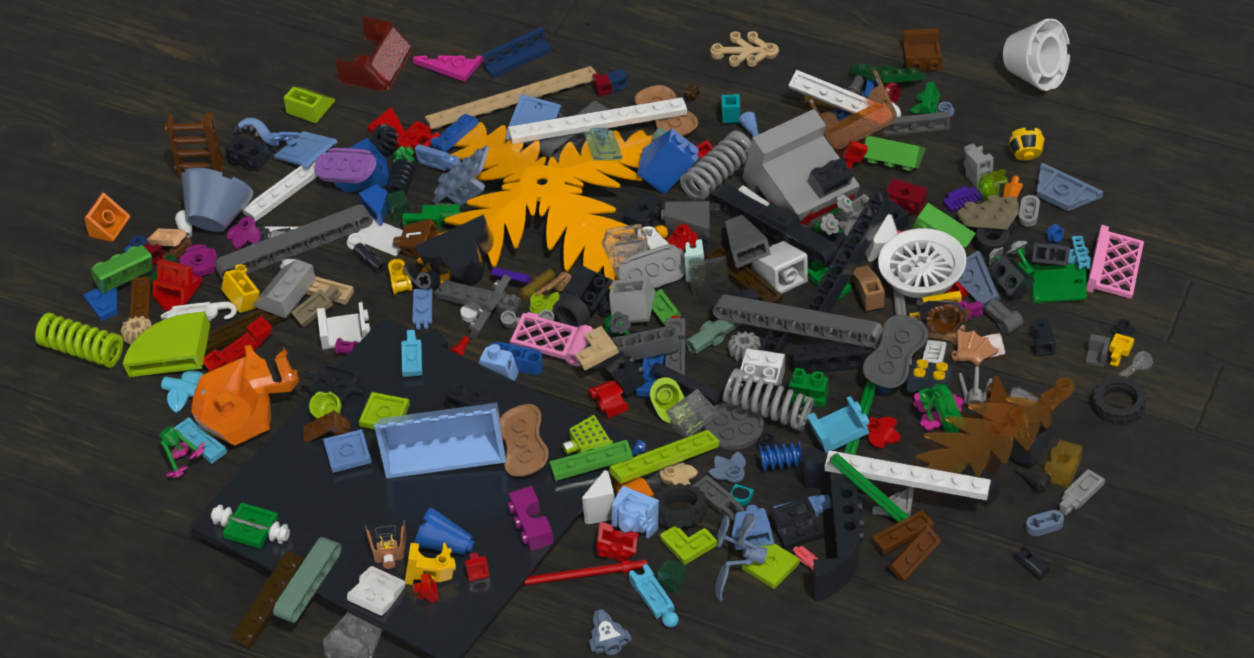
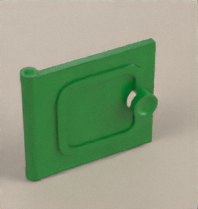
(1058, 283)

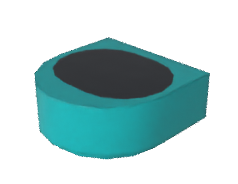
(742, 494)

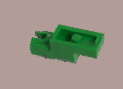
(435, 212)

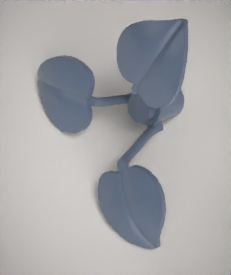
(752, 552)

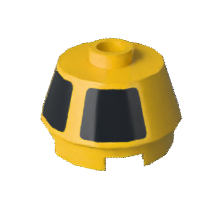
(1026, 144)

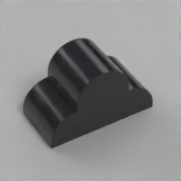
(459, 251)

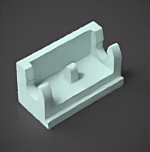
(691, 255)

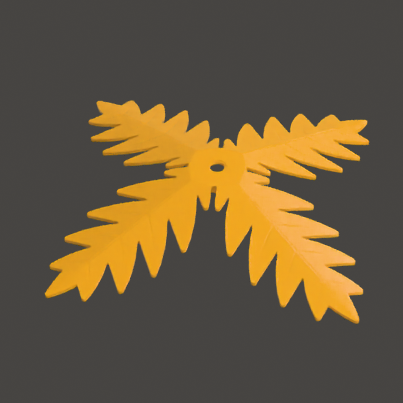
(566, 207)

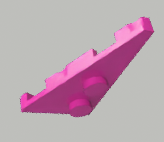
(452, 66)

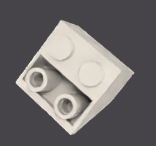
(764, 365)

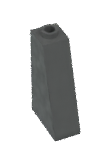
(746, 241)

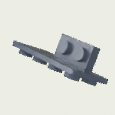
(460, 181)

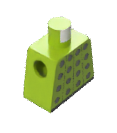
(587, 436)

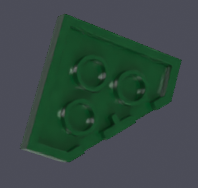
(887, 73)

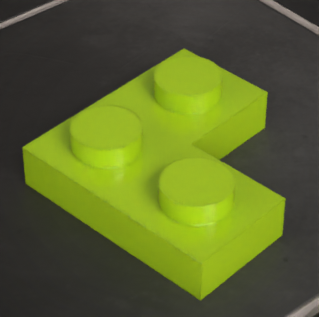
(687, 548)

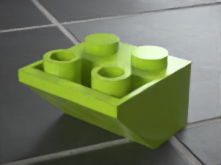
(307, 104)

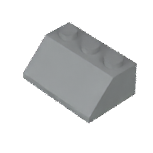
(286, 288)

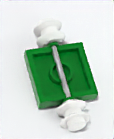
(250, 525)

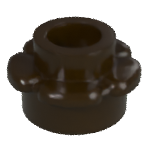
(692, 92)

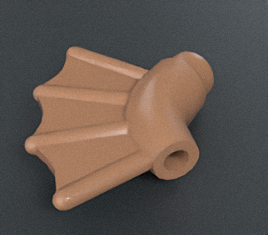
(972, 348)

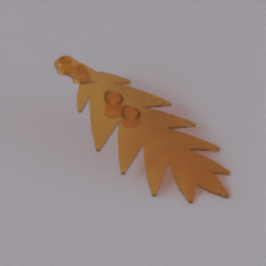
(997, 435)

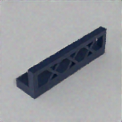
(516, 56)

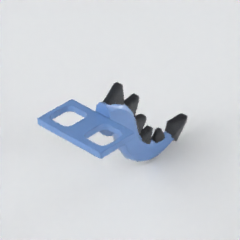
(267, 137)

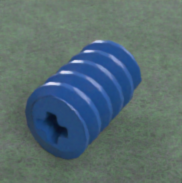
(781, 456)

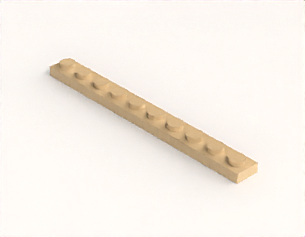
(510, 97)

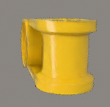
(399, 279)

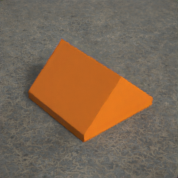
(105, 219)

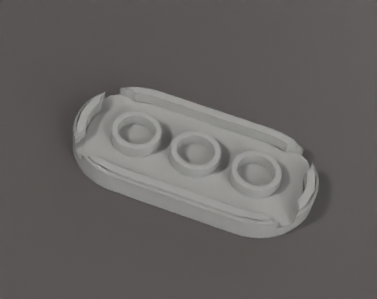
(660, 265)

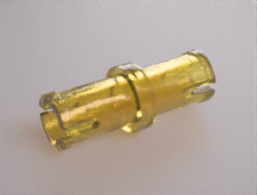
(537, 283)

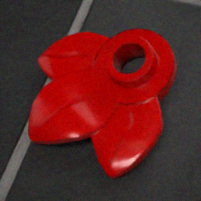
(682, 235)
(882, 431)

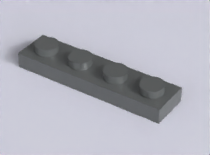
(468, 295)
(477, 325)

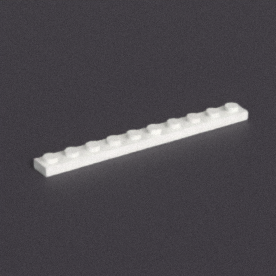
(599, 119)

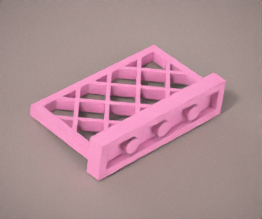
(1101, 259)

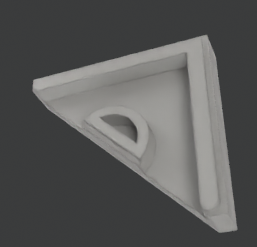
(902, 500)

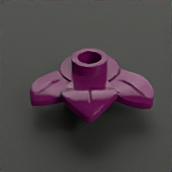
(241, 233)

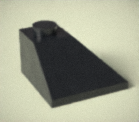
(1037, 449)

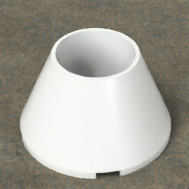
(1038, 54)

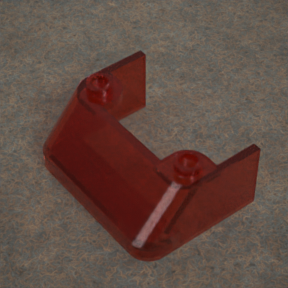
(384, 65)

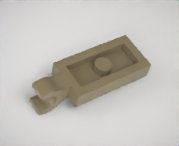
(308, 310)

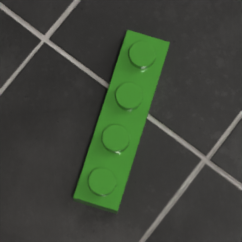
(591, 460)

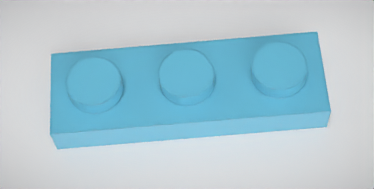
(197, 435)

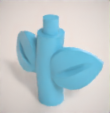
(181, 389)

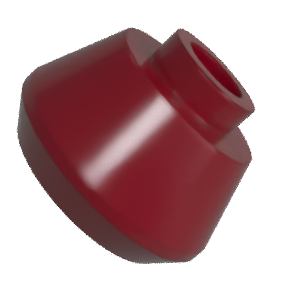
(893, 91)

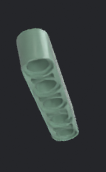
(307, 579)

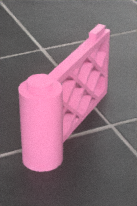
(575, 341)

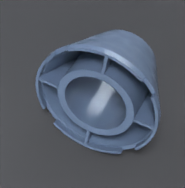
(211, 199)

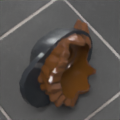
(943, 316)

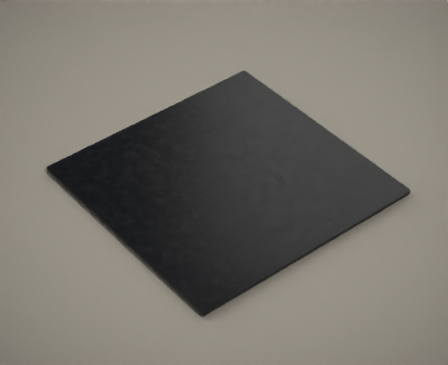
(316, 503)

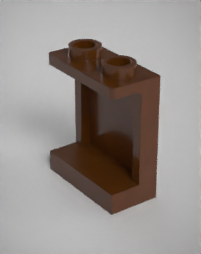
(922, 49)

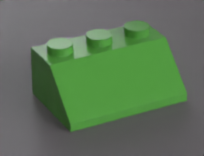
(893, 153)
(122, 268)

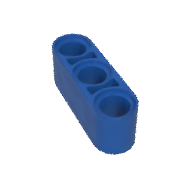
(526, 359)

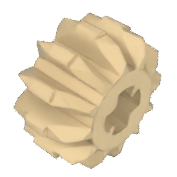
(134, 328)

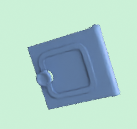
(526, 112)
(307, 148)

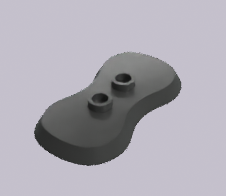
(890, 361)

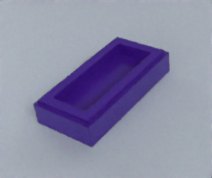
(515, 276)

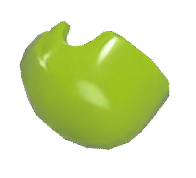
(324, 403)

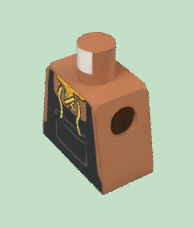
(387, 542)

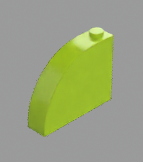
(169, 346)

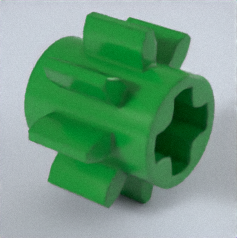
(403, 153)

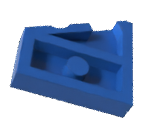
(103, 304)

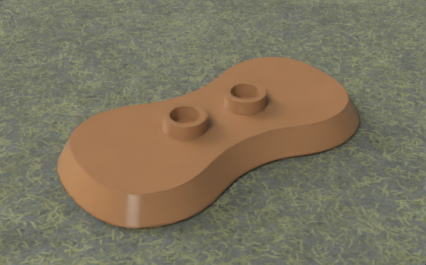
(681, 124)
(525, 448)

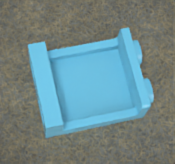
(840, 426)

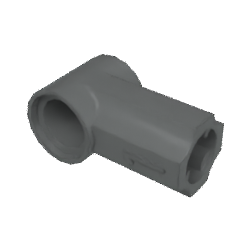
(1006, 320)

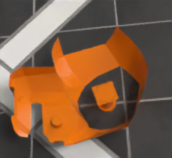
(238, 397)

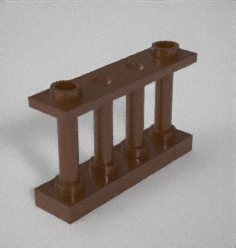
(210, 138)

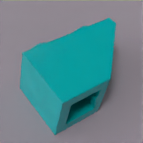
(730, 108)

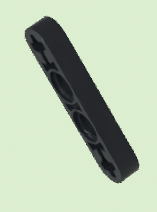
(685, 383)

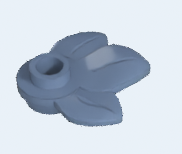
(729, 470)

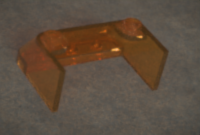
(862, 123)

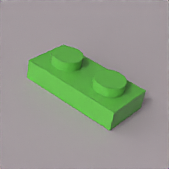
(663, 307)

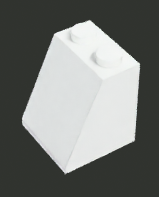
(783, 268)

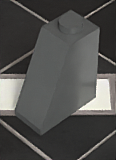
(694, 214)

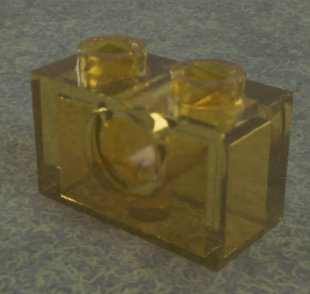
(1064, 463)

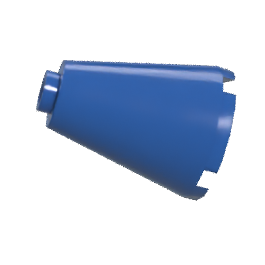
(440, 530)

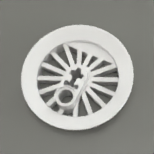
(945, 261)

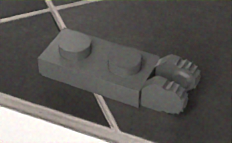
(718, 497)

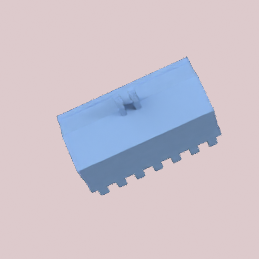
(440, 440)

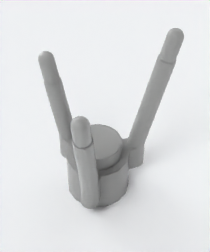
(975, 394)

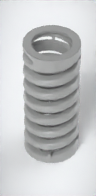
(712, 157)
(731, 396)

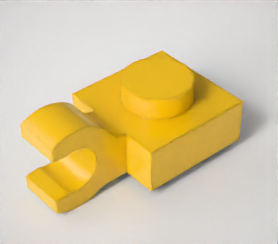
(1120, 346)

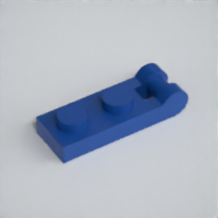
(454, 133)

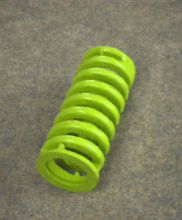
(75, 348)

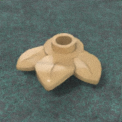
(677, 473)

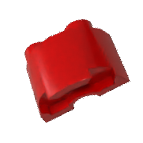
(609, 398)
(614, 543)

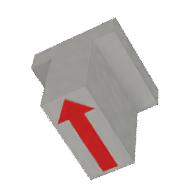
(782, 163)

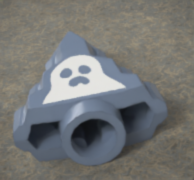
(607, 635)

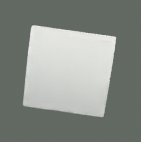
(376, 590)

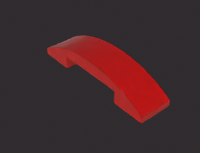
(256, 334)

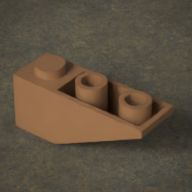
(869, 288)

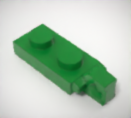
(946, 407)

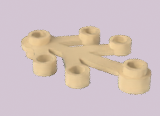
(765, 50)

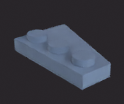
(978, 280)

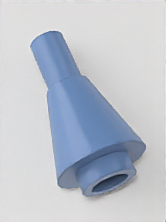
(748, 121)

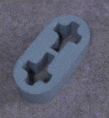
(1045, 523)

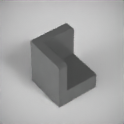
(1098, 350)

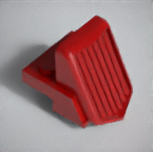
(174, 284)

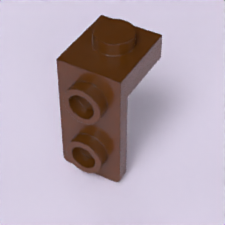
(330, 422)

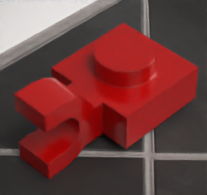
(854, 153)

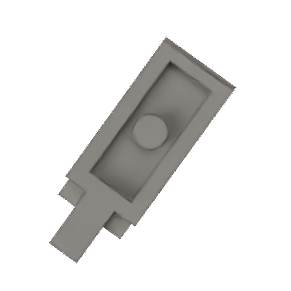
(1081, 491)

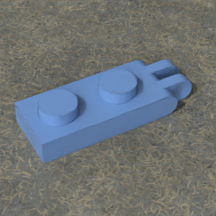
(422, 307)

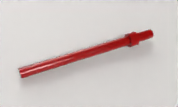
(625, 566)

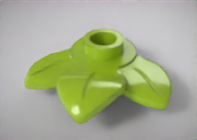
(542, 302)

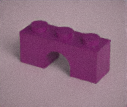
(535, 531)

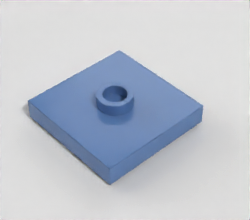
(347, 451)

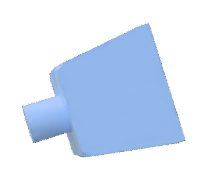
(499, 361)

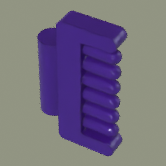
(953, 198)

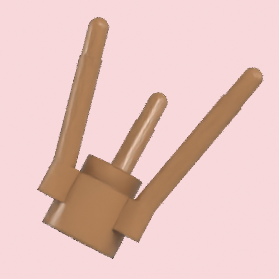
(558, 283)

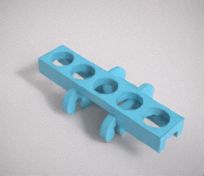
(1077, 255)

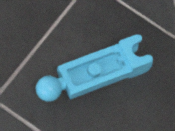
(654, 596)

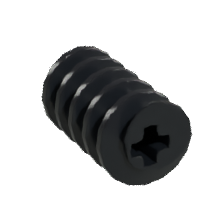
(400, 176)

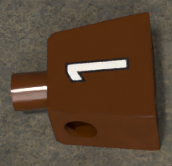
(415, 234)

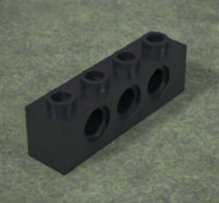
(829, 357)

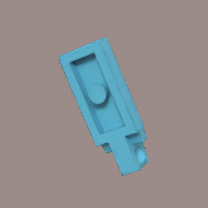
(411, 355)

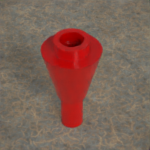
(461, 346)

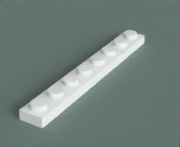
(915, 476)

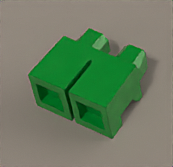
(814, 385)

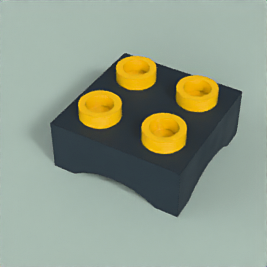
(927, 374)

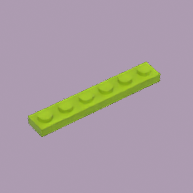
(664, 456)

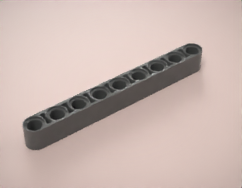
(296, 240)
(798, 320)

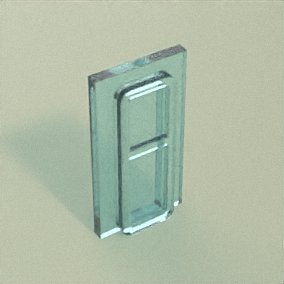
(602, 144)

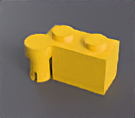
(240, 288)

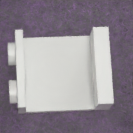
(347, 327)

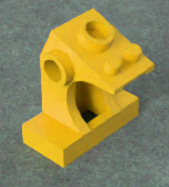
(420, 565)

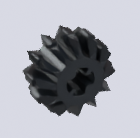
(384, 138)

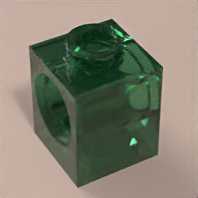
(397, 205)
(672, 576)

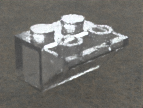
(624, 242)
(691, 414)
(351, 639)

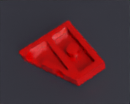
(389, 118)

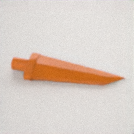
(1012, 188)

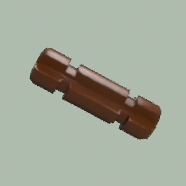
(178, 250)

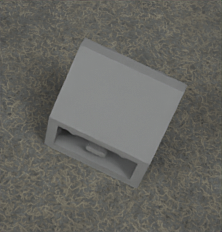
(632, 298)

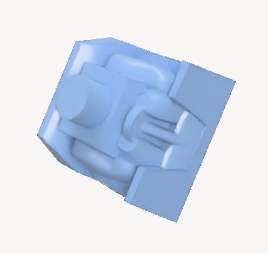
(635, 512)

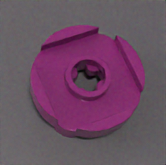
(201, 252)

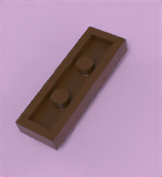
(140, 297)
(901, 532)
(914, 553)

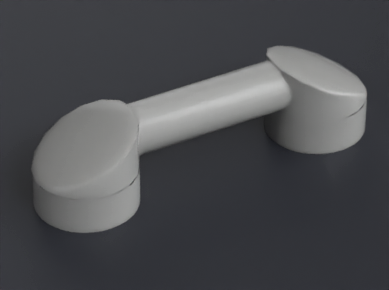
(509, 318)

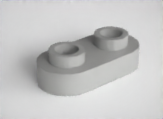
(1029, 210)

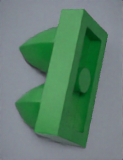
(929, 99)

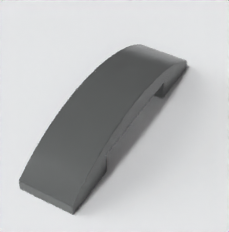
(676, 359)

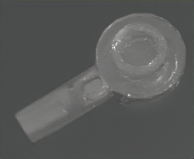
(1141, 361)

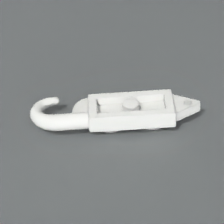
(210, 309)

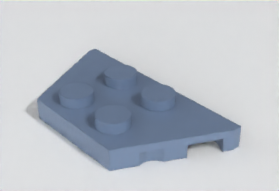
(1064, 189)

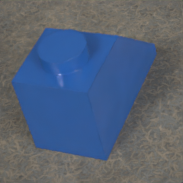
(375, 201)

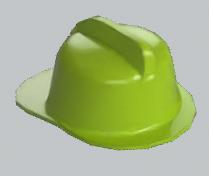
(664, 395)

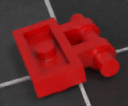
(415, 135)

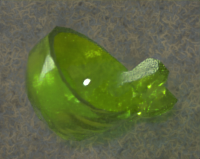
(990, 183)

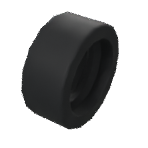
(576, 306)

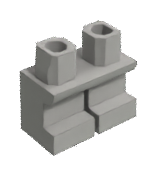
(976, 163)

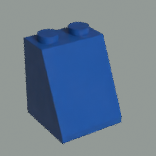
(666, 160)
(379, 176)

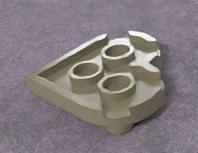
(992, 213)

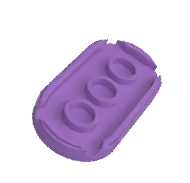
(345, 165)

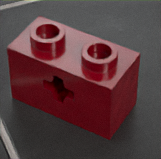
(908, 196)

